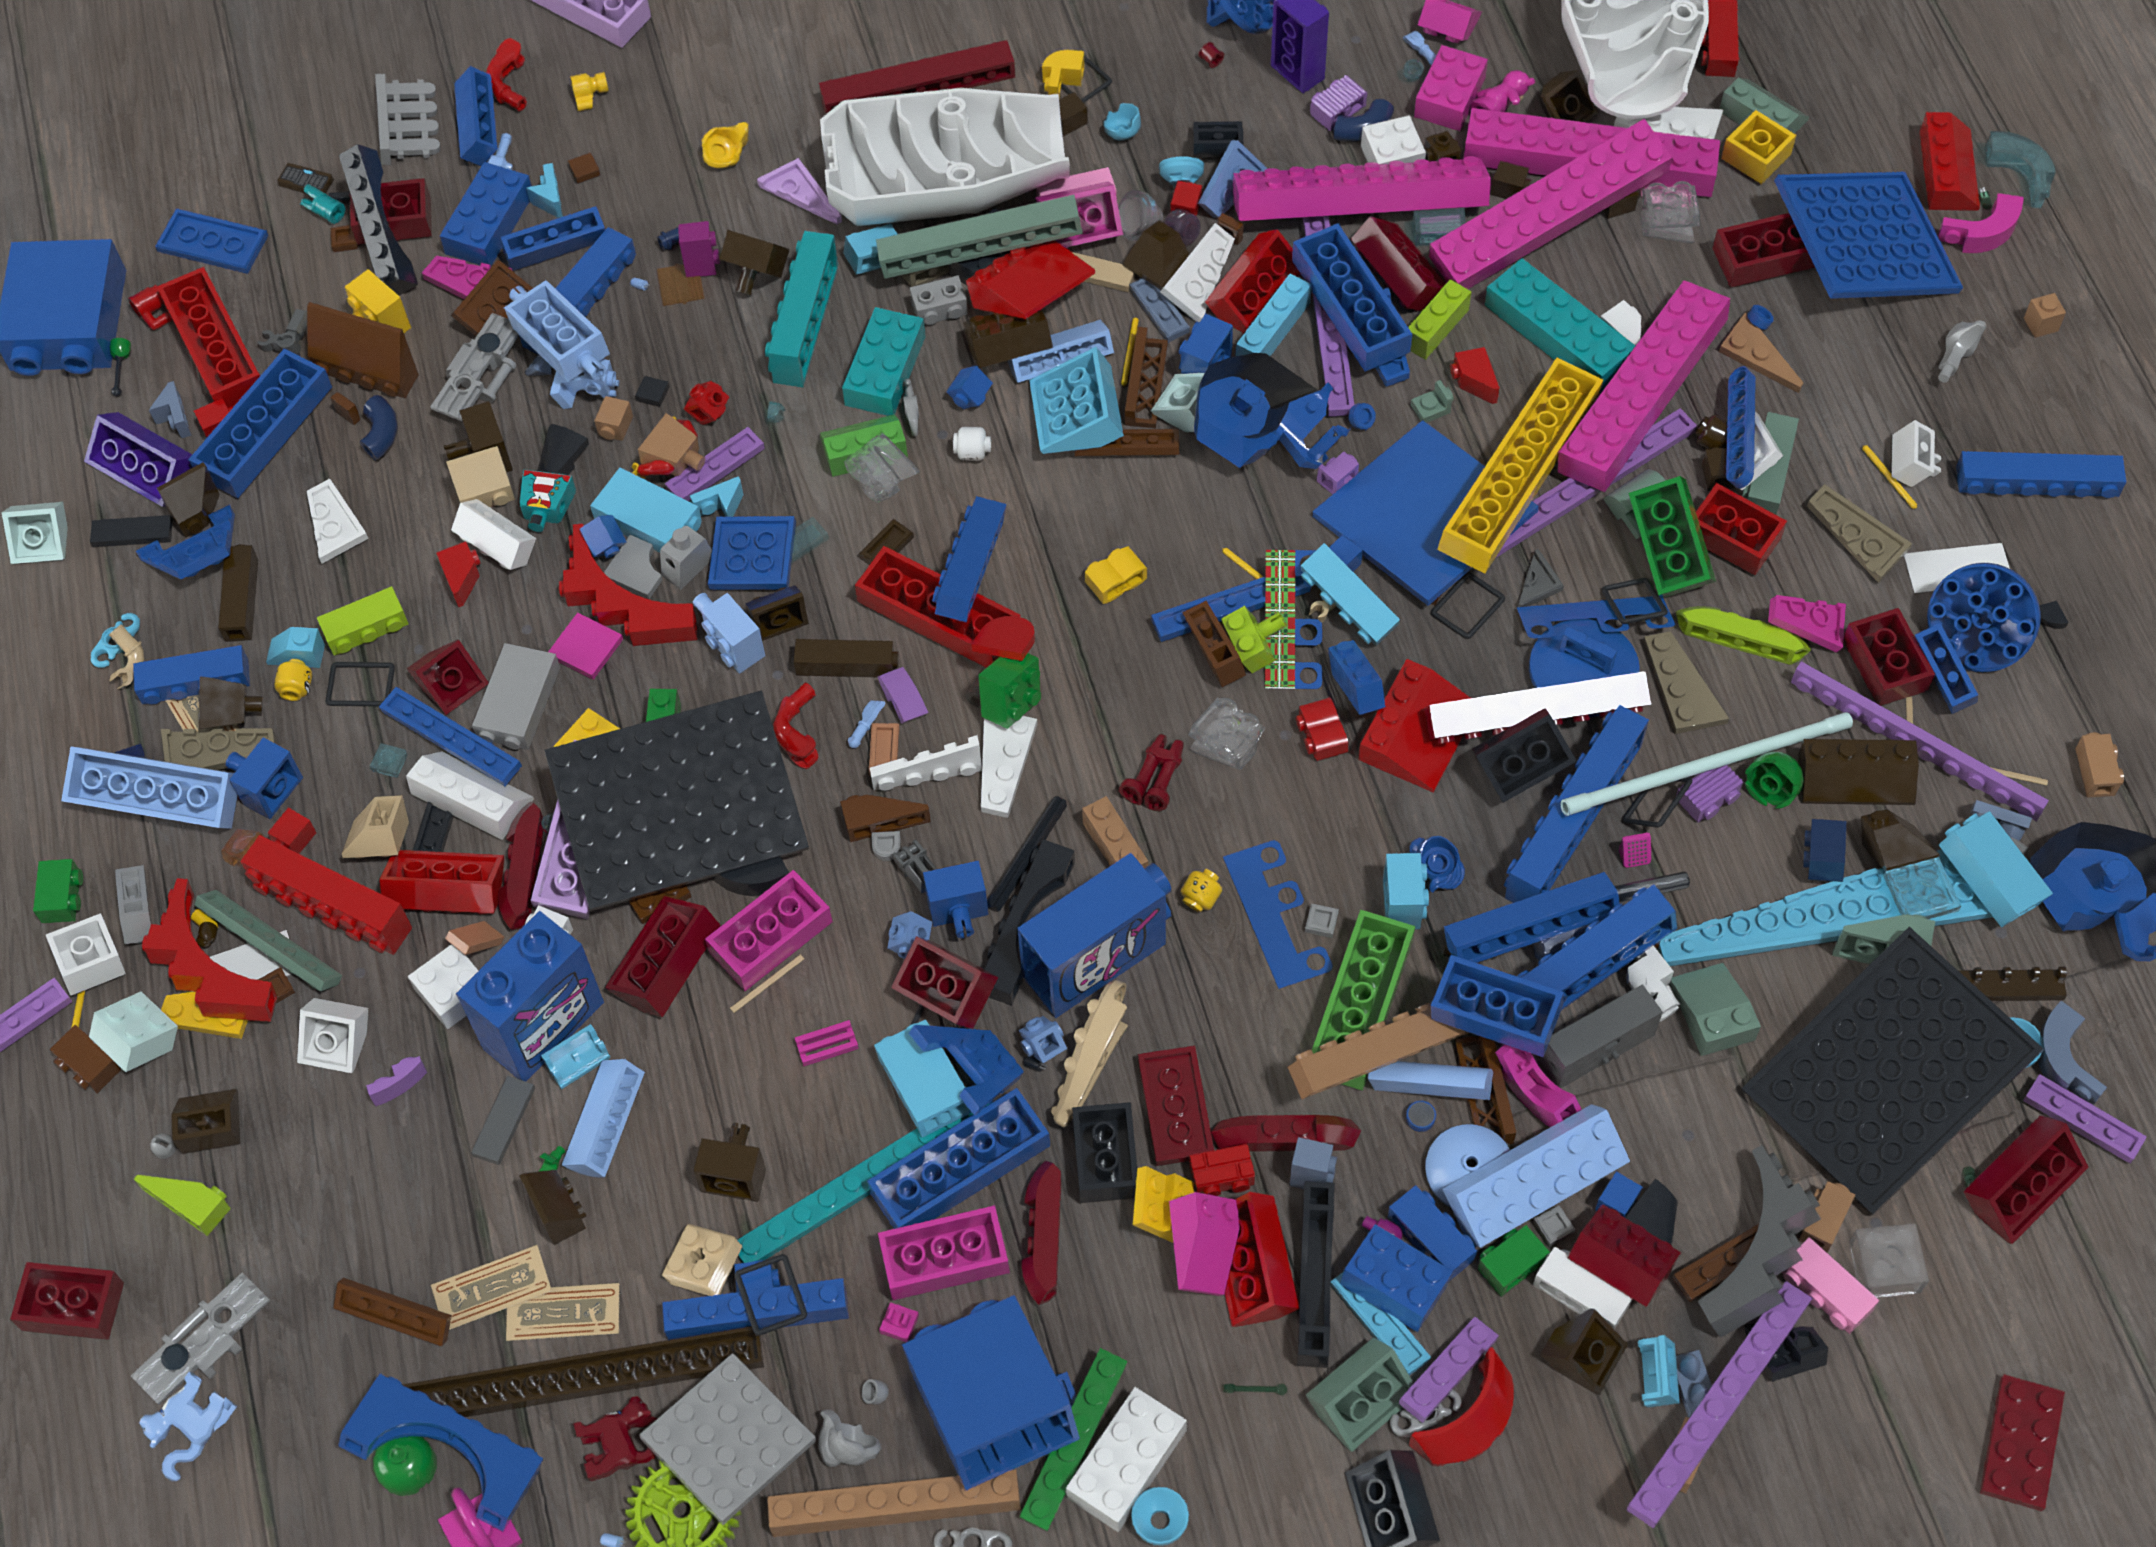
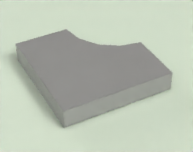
(633, 568)

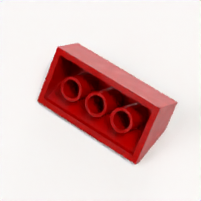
(1948, 163)
(1253, 280)
(443, 881)
(1260, 1273)

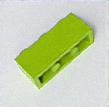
(1439, 318)
(362, 621)

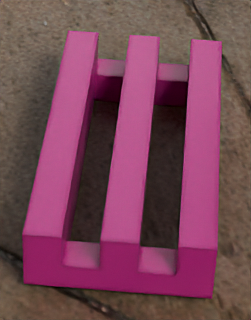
(824, 1033)

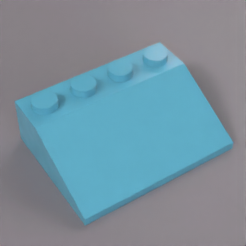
(1076, 404)

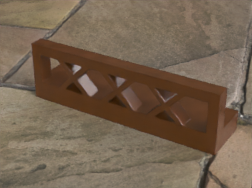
(1136, 376)
(1498, 1096)

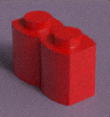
(1323, 729)

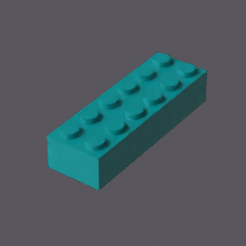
(802, 309)
(1557, 322)

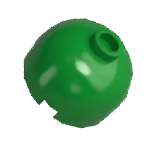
(1774, 779)
(405, 1465)

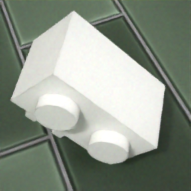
(1914, 454)

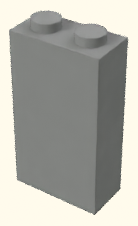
(516, 696)

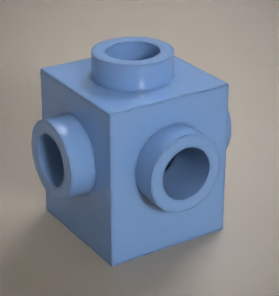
(904, 931)
(1042, 1039)

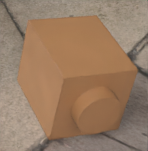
(2044, 315)
(613, 418)

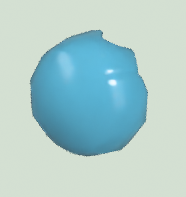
(1123, 123)

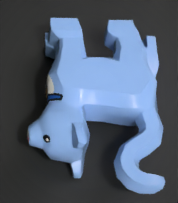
(190, 1419)

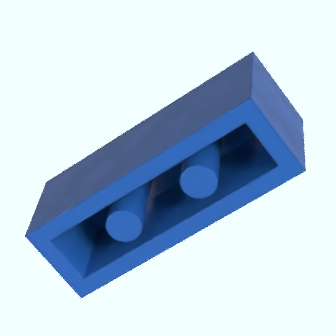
(1949, 672)
(1356, 677)
(1432, 1230)

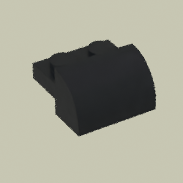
(1213, 138)

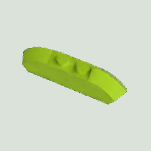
(1742, 634)

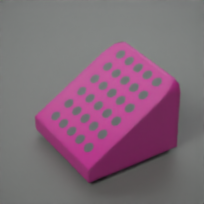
(1635, 850)

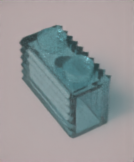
(1435, 223)

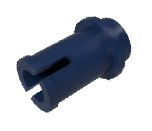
(668, 239)

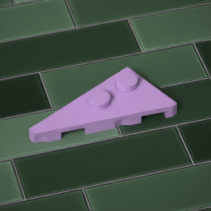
(799, 187)

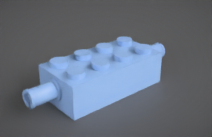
(557, 331)

